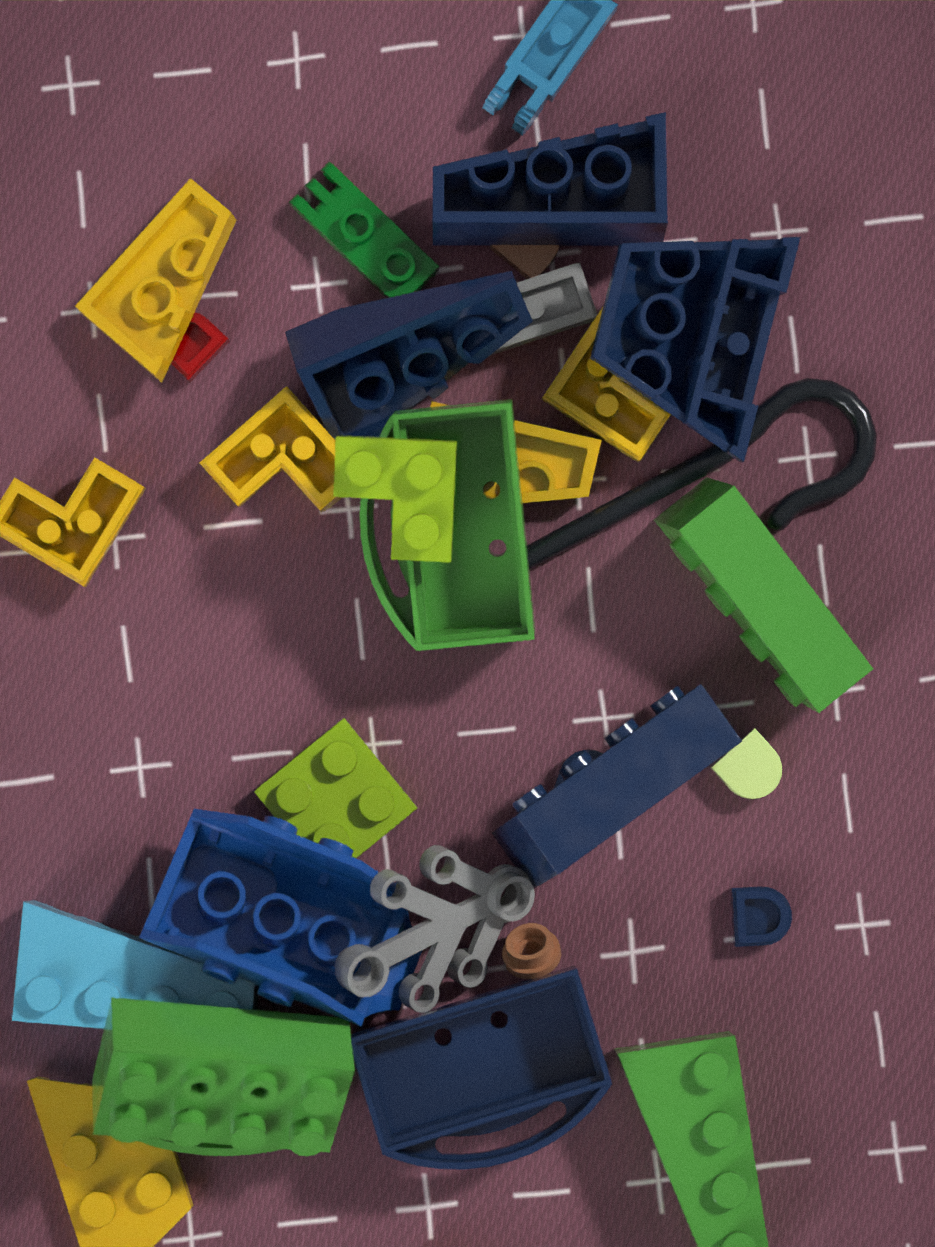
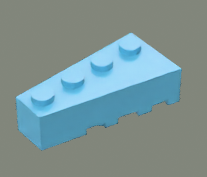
(76, 965)

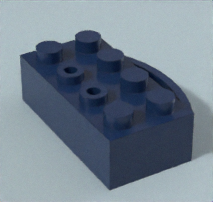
(485, 1073)

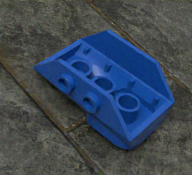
(275, 912)

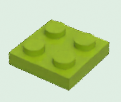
(337, 792)

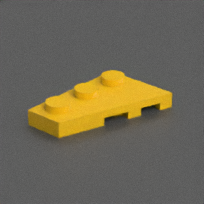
(160, 278)
(551, 463)

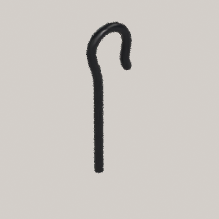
(714, 458)

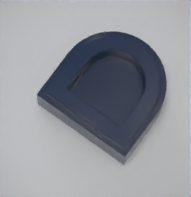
(759, 916)

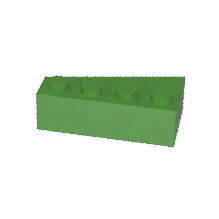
(764, 593)
(701, 1131)

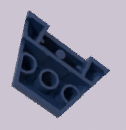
(694, 328)

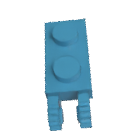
(550, 55)

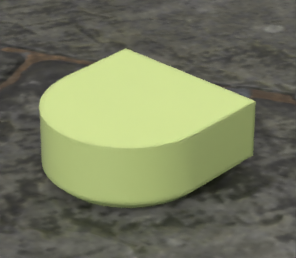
(750, 767)

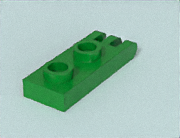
(365, 236)

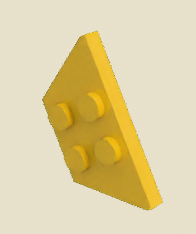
(111, 1187)

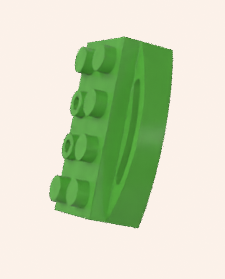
(479, 593)
(221, 1078)

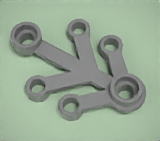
(441, 929)

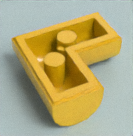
(605, 402)
(272, 440)
(71, 536)

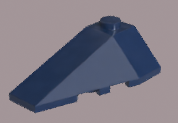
(401, 349)

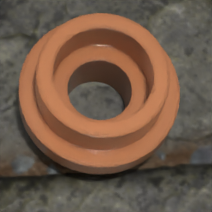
(531, 951)

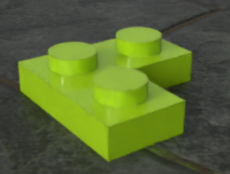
(418, 480)

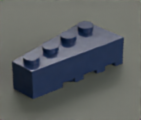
(559, 193)
(616, 786)

